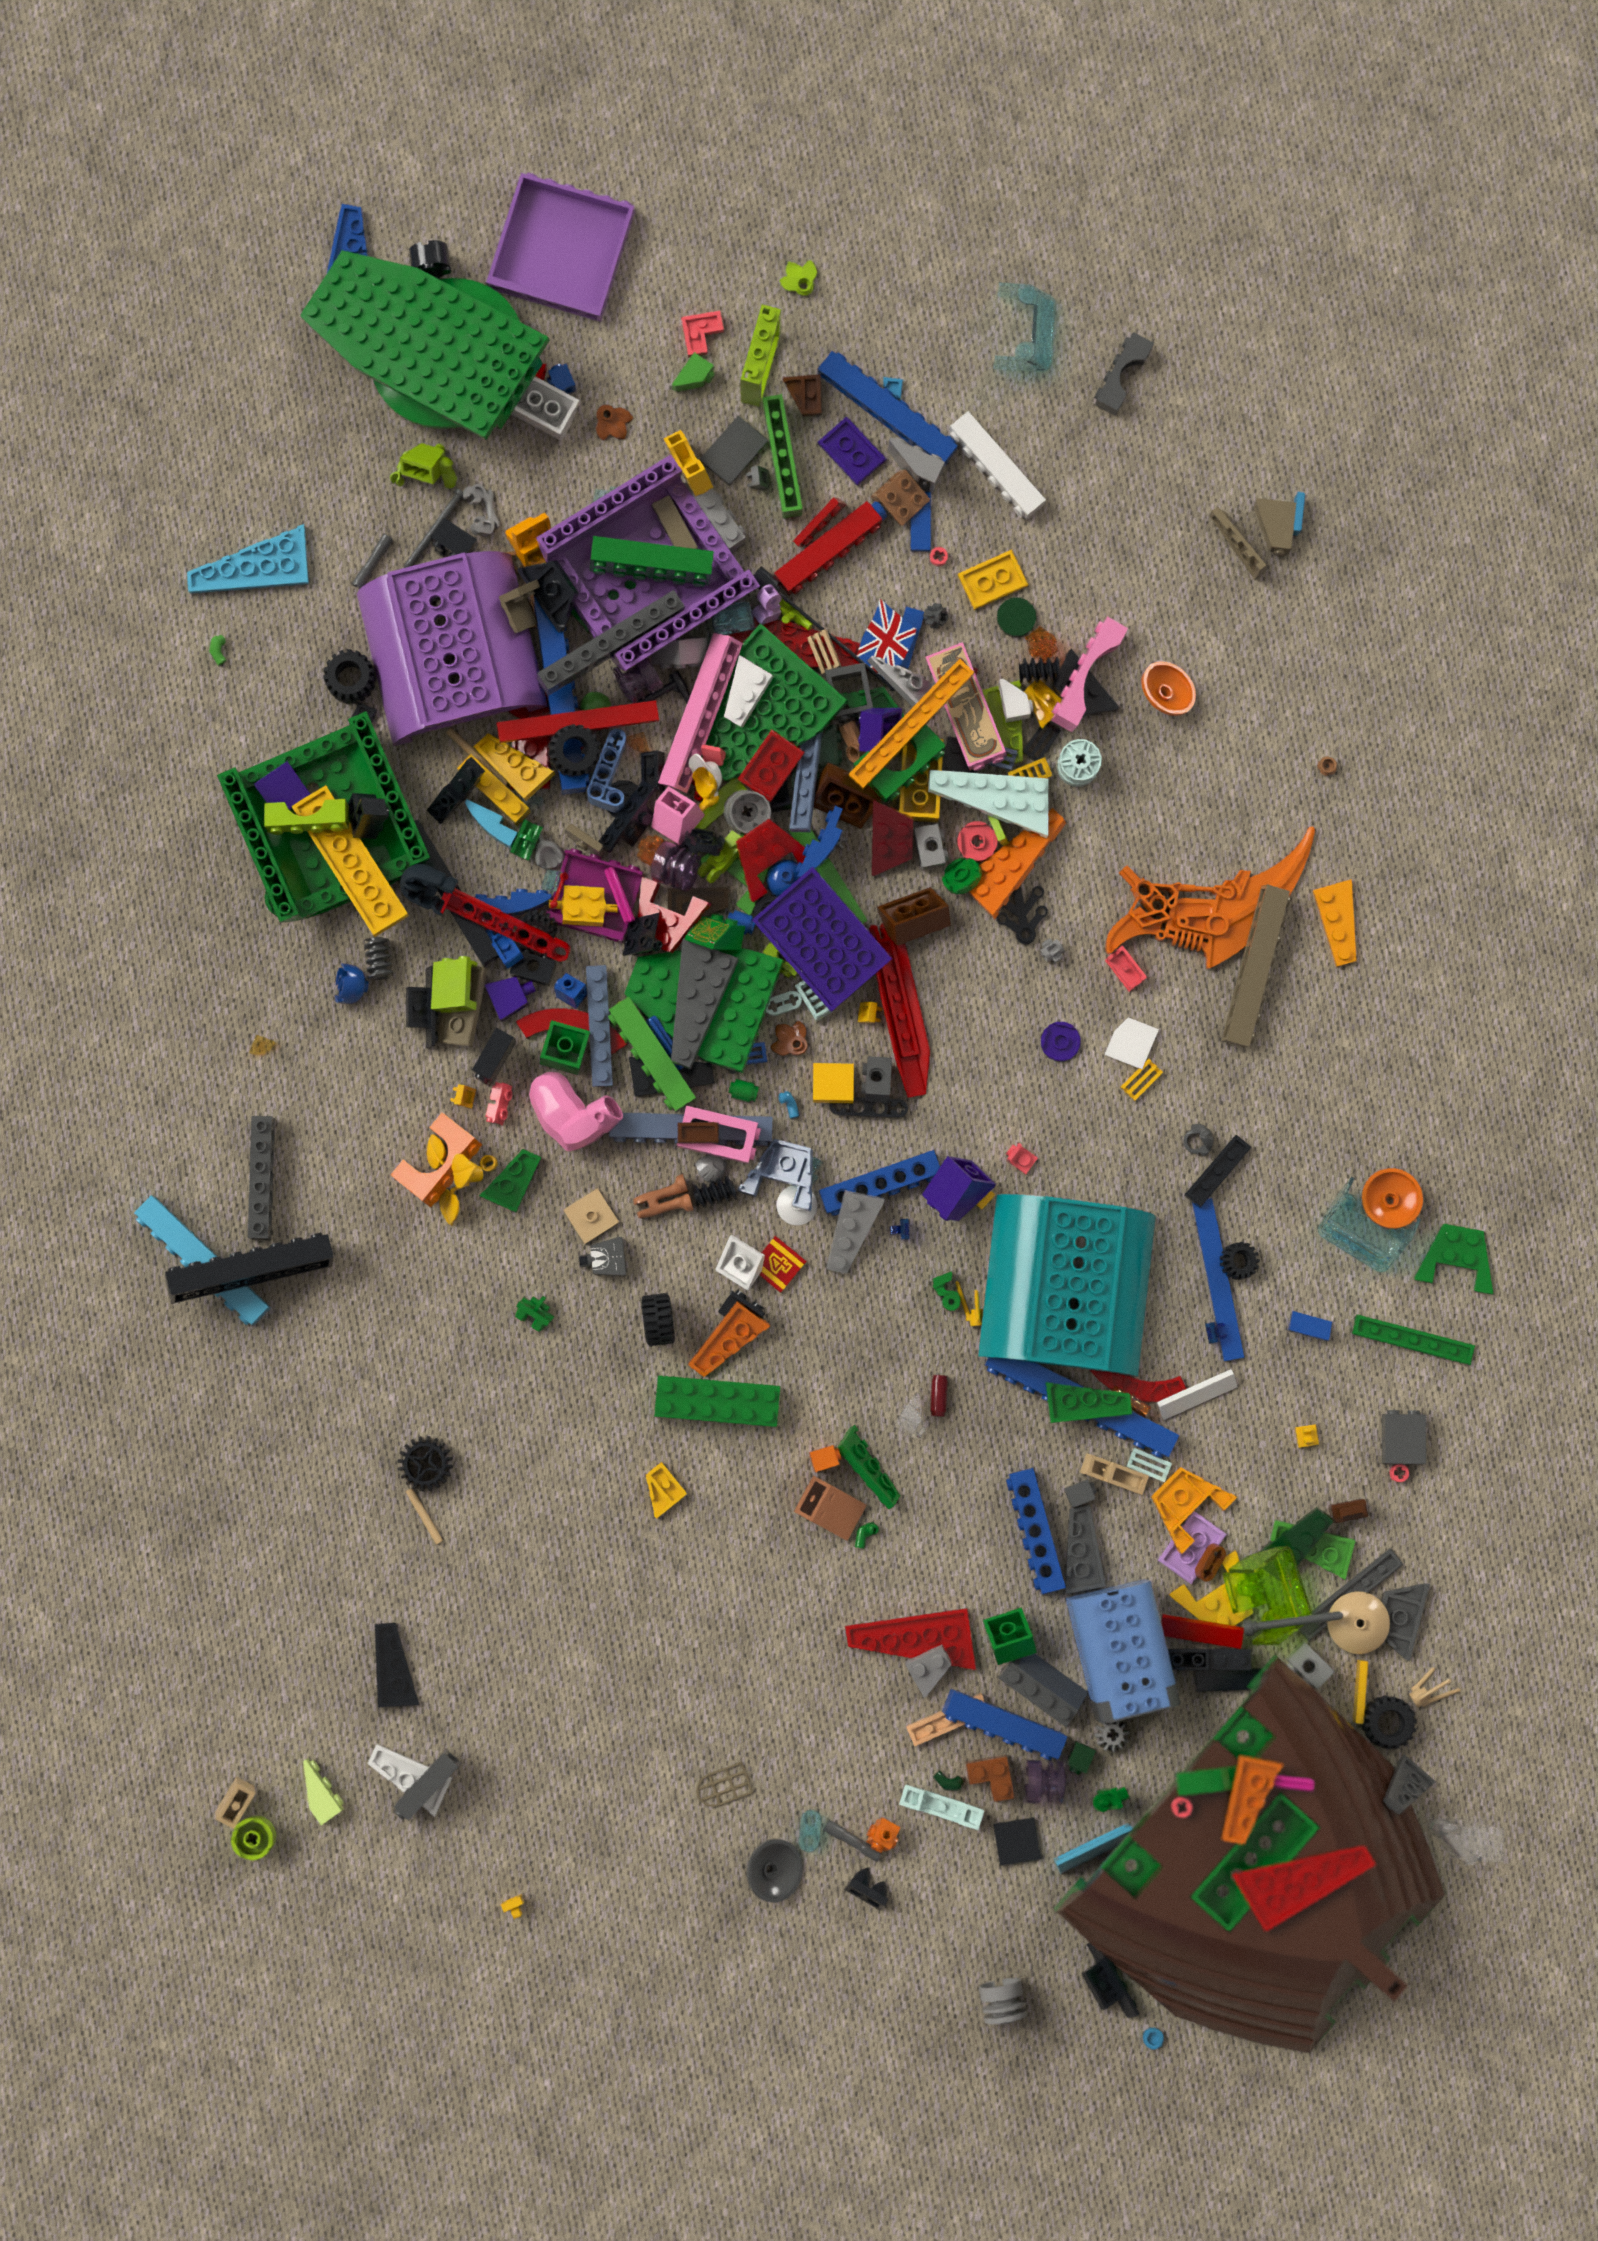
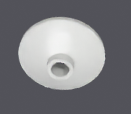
(789, 1213)

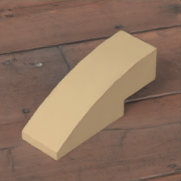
(1114, 1474)

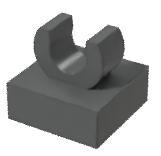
(759, 478)

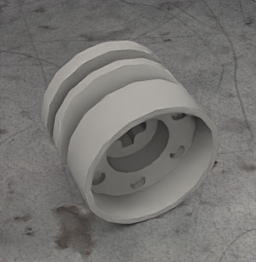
(758, 811)
(1003, 2006)

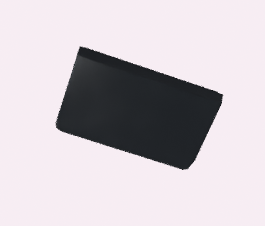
(651, 768)

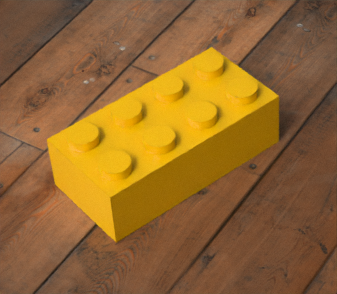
(916, 799)

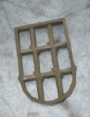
(714, 1783)

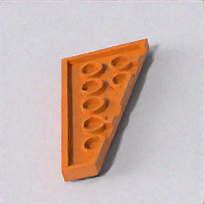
(1012, 864)

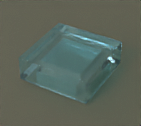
(551, 880)

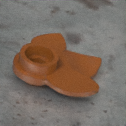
(614, 424)
(787, 1037)

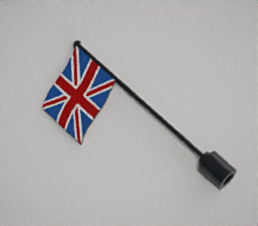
(886, 636)

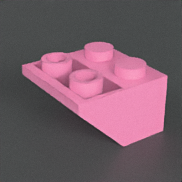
(675, 815)

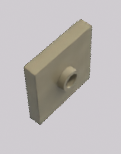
(584, 841)

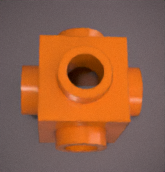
(883, 1835)

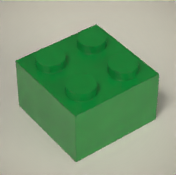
(1009, 1636)

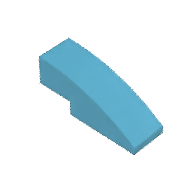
(492, 824)

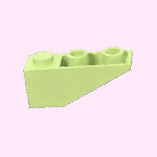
(320, 1798)

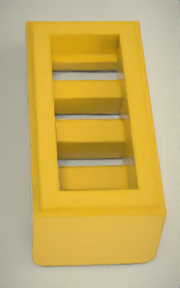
(1043, 761)

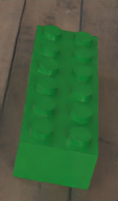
(651, 561)
(717, 1401)

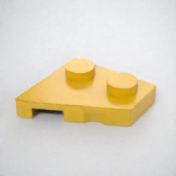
(1043, 701)
(663, 1489)

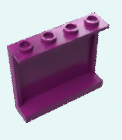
(590, 873)

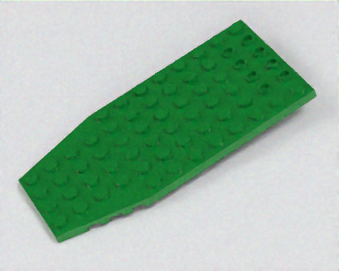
(426, 340)

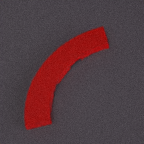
(540, 1021)
(1144, 1390)

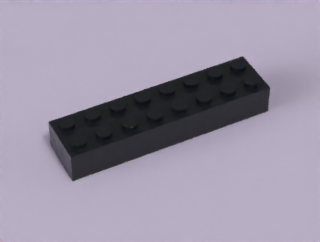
(248, 1268)

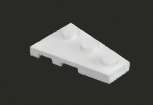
(746, 690)

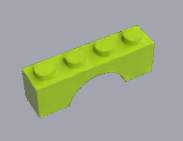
(331, 816)

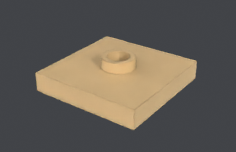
(591, 1216)

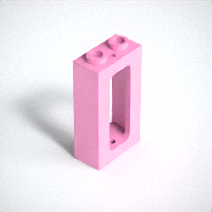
(742, 1155)

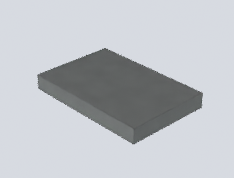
(733, 450)

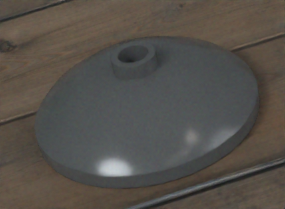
(783, 1874)

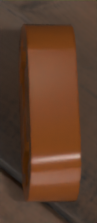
(1210, 1562)

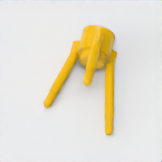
(976, 1314)

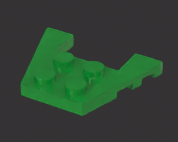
(1458, 1248)

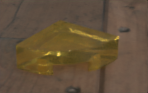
(261, 1045)

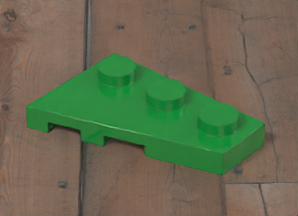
(513, 1181)

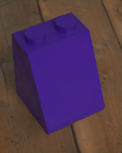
(957, 1188)

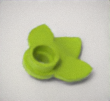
(799, 275)

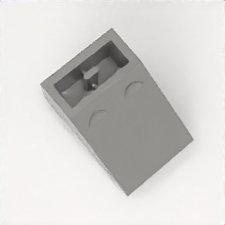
(921, 466)

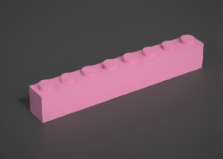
(700, 711)

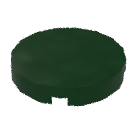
(1016, 617)

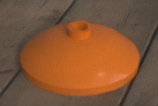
(1168, 688)
(1401, 1188)

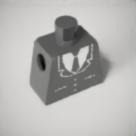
(606, 1258)

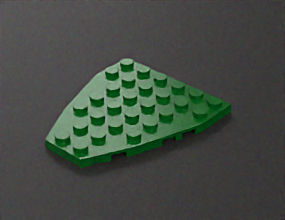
(794, 704)
(740, 1012)

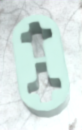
(785, 1007)

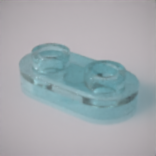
(809, 1830)

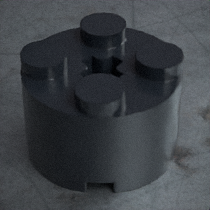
(431, 258)

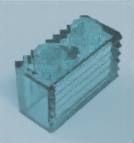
(734, 619)

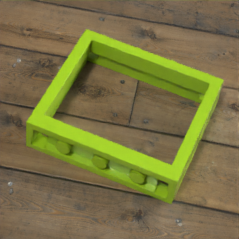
(760, 355)

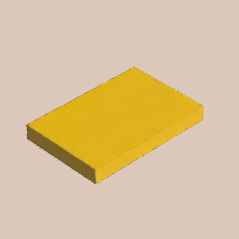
(992, 579)

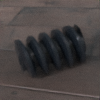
(1039, 669)
(714, 1192)

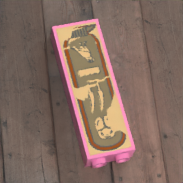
(969, 712)

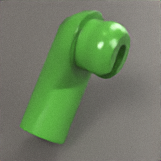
(215, 649)

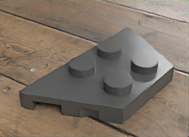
(1405, 1613)

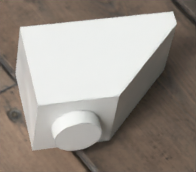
(1014, 702)

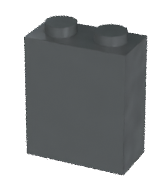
(1403, 1437)

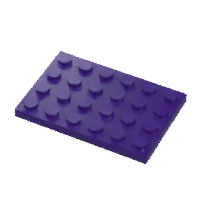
(822, 939)

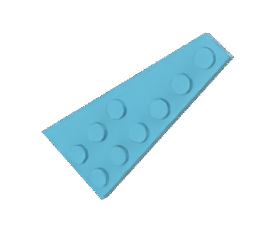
(261, 565)

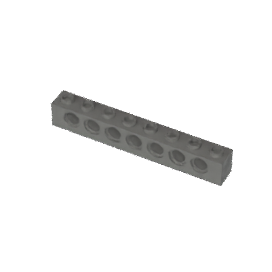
(608, 643)

